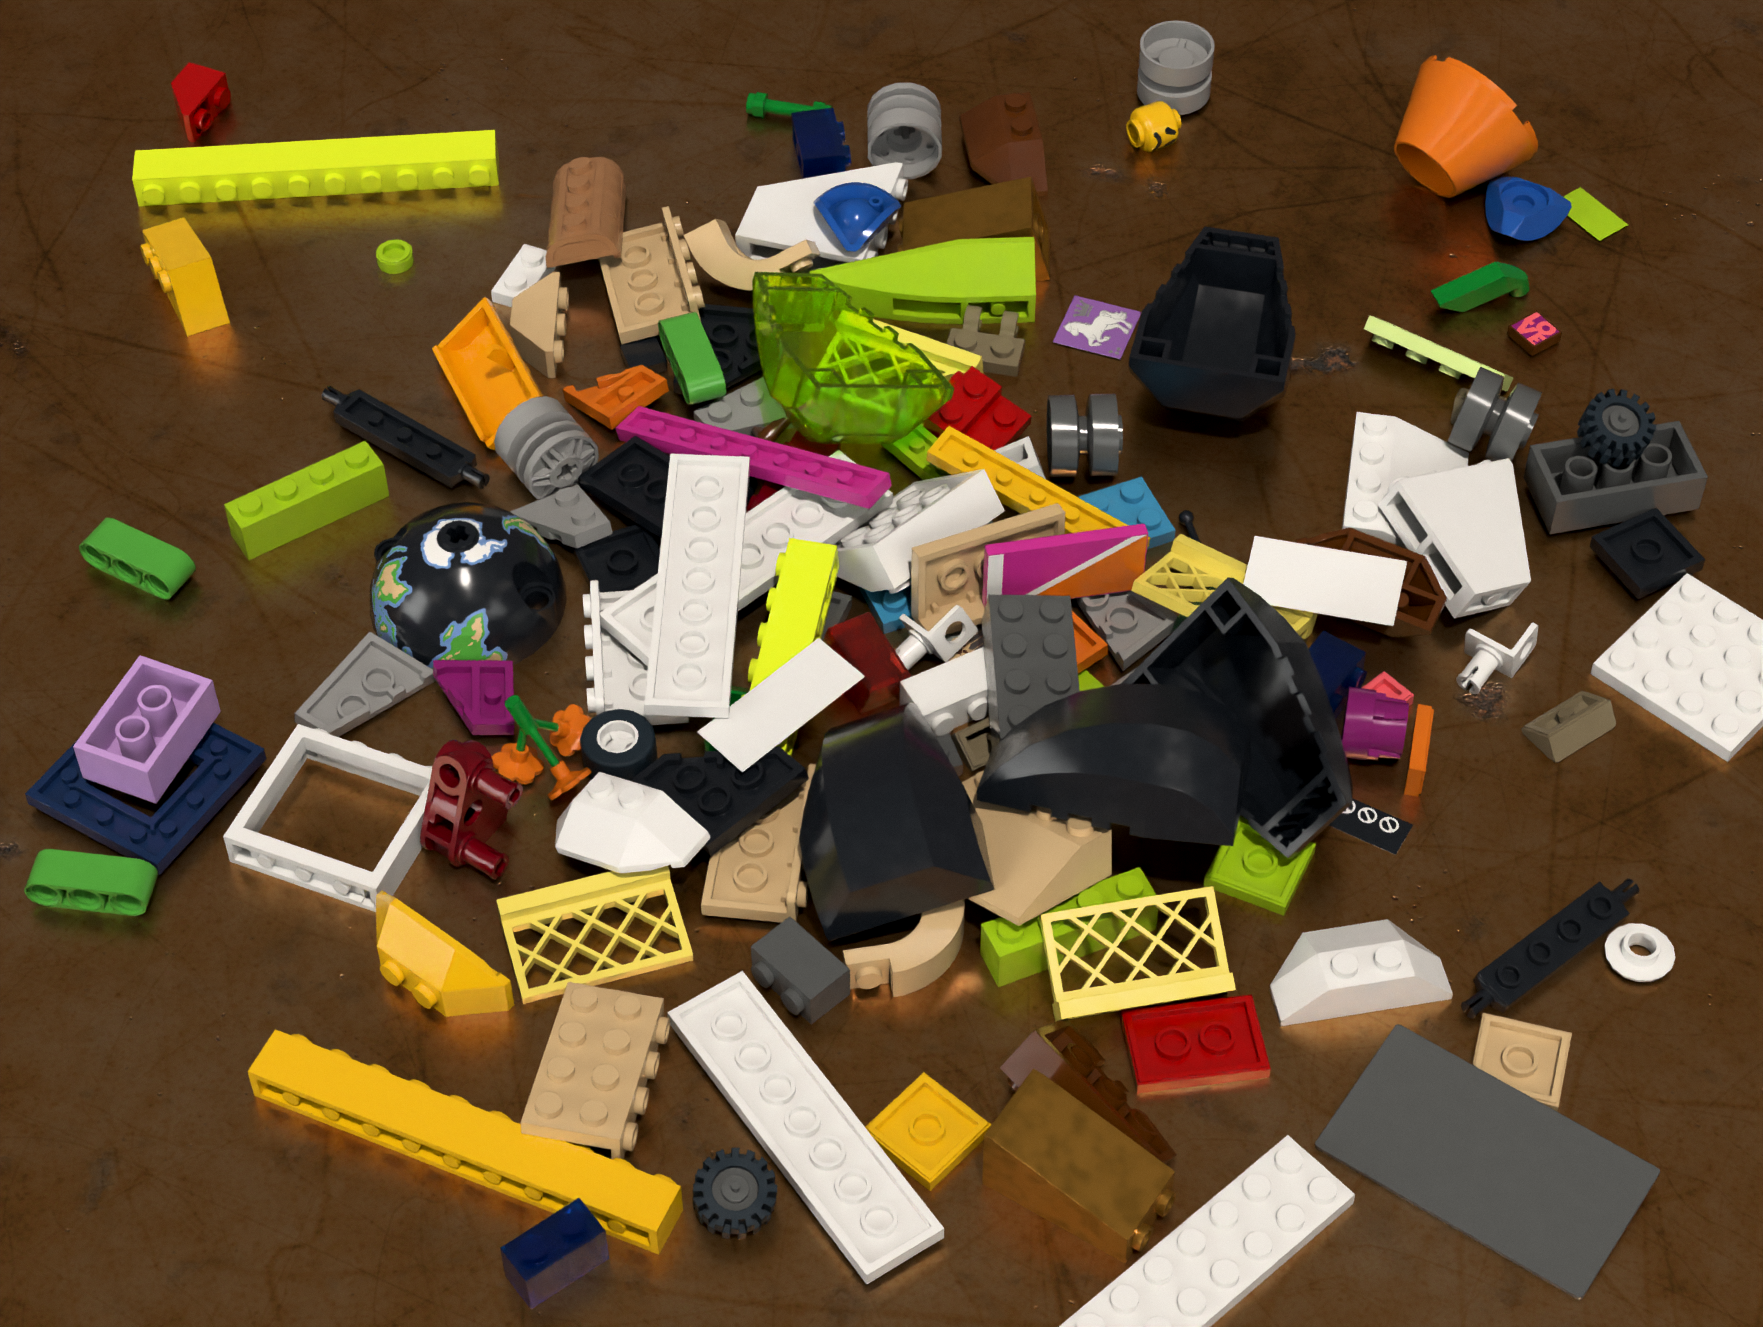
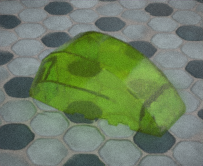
(835, 367)

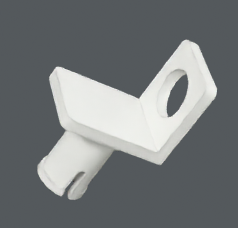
(934, 641)
(1493, 656)

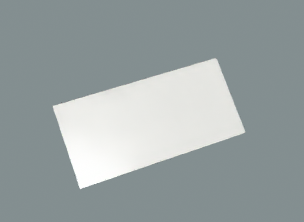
(1325, 580)
(781, 704)

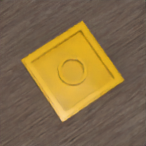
(927, 1131)

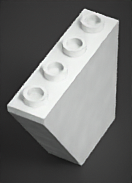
(786, 215)
(1467, 530)

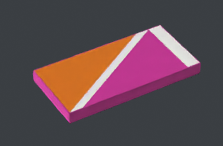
(1067, 563)

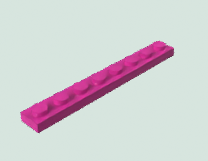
(768, 459)

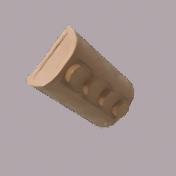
(586, 211)

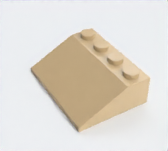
(1037, 857)

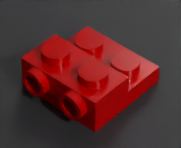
(979, 411)

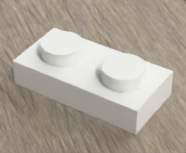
(524, 271)

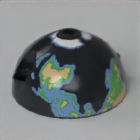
(454, 583)

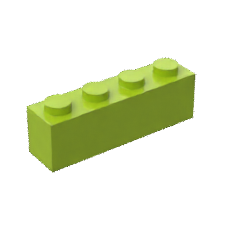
(307, 500)
(1019, 951)

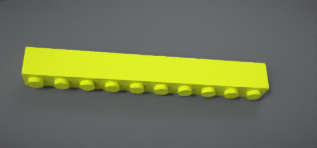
(316, 168)

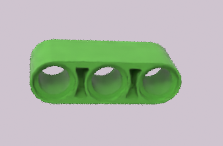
(692, 358)
(137, 558)
(91, 882)

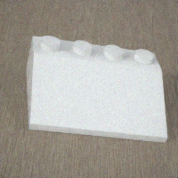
(1381, 453)
(927, 510)

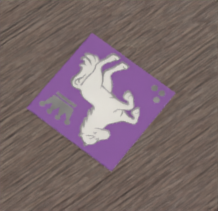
(1097, 327)

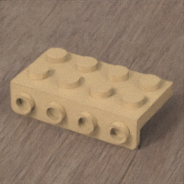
(651, 279)
(952, 567)
(762, 867)
(597, 1068)

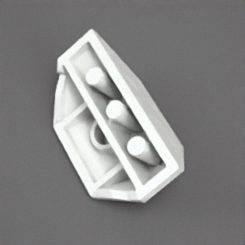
(627, 827)
(1356, 973)

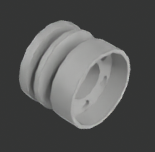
(905, 128)
(544, 446)

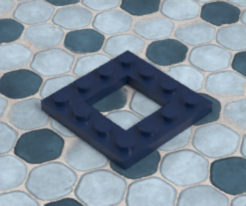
(223, 768)

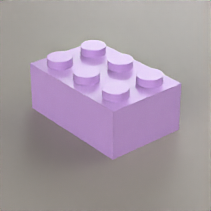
(147, 729)

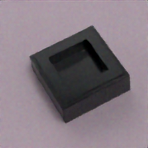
(646, 353)

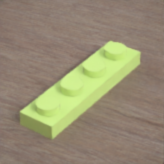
(1422, 349)

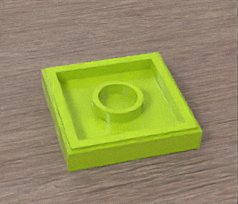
(1257, 870)

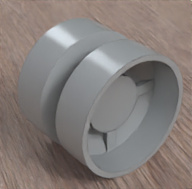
(1176, 65)

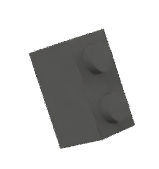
(800, 970)

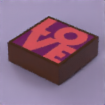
(1534, 333)

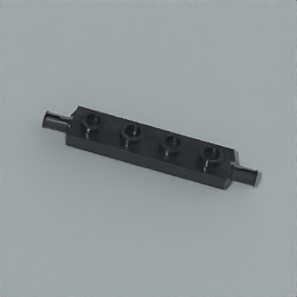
(405, 438)
(1550, 948)

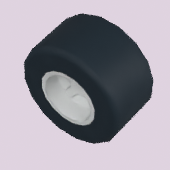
(618, 744)

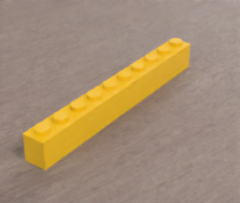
(464, 1139)

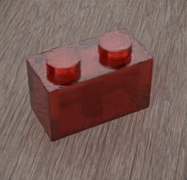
(870, 652)

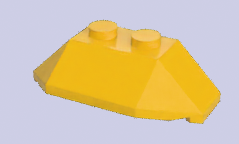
(435, 964)

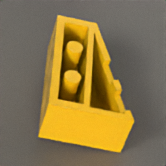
(185, 275)

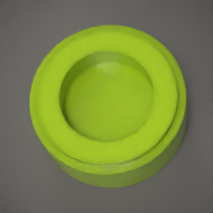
(394, 256)

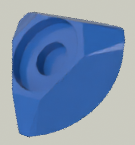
(1523, 208)
(856, 212)

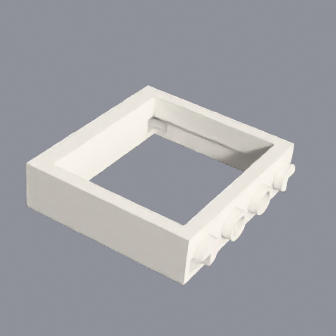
(313, 869)

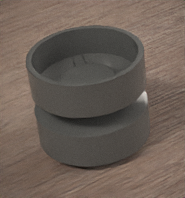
(1505, 422)
(1094, 435)

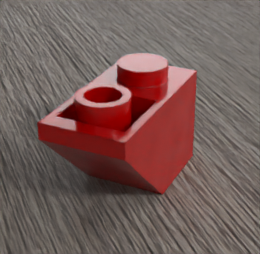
(199, 98)

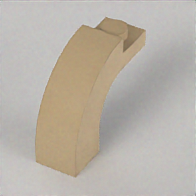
(723, 260)
(915, 958)

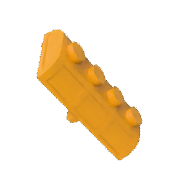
(485, 370)

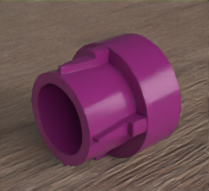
(1373, 725)

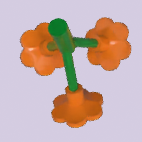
(521, 761)

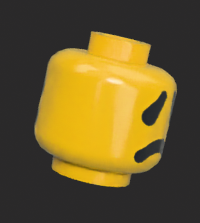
(1153, 126)

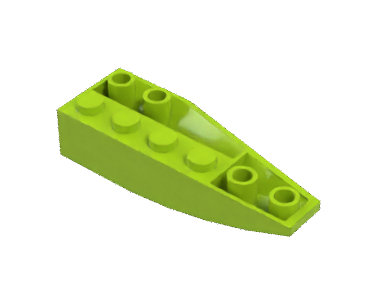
(944, 278)

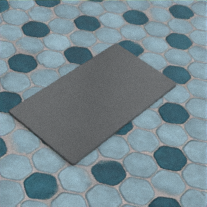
(1488, 1160)

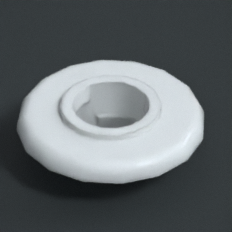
(1635, 966)

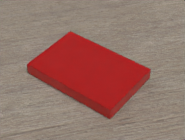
(1194, 1044)

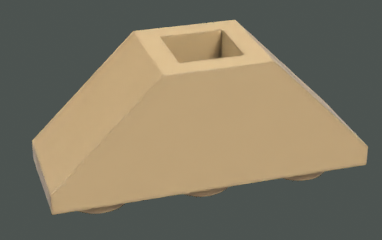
(539, 323)

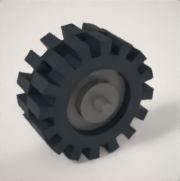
(1616, 427)
(734, 1193)

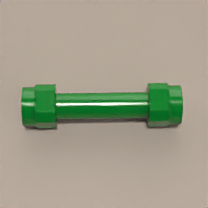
(759, 105)

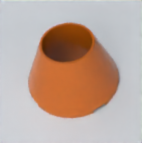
(1460, 129)

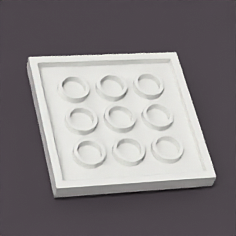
(1693, 666)

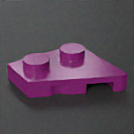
(478, 693)

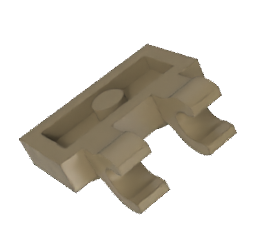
(999, 352)

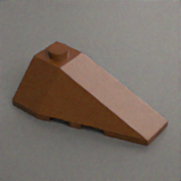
(1075, 1066)

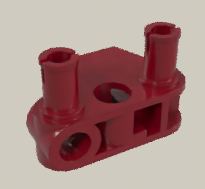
(467, 807)

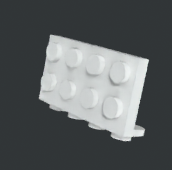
(615, 670)

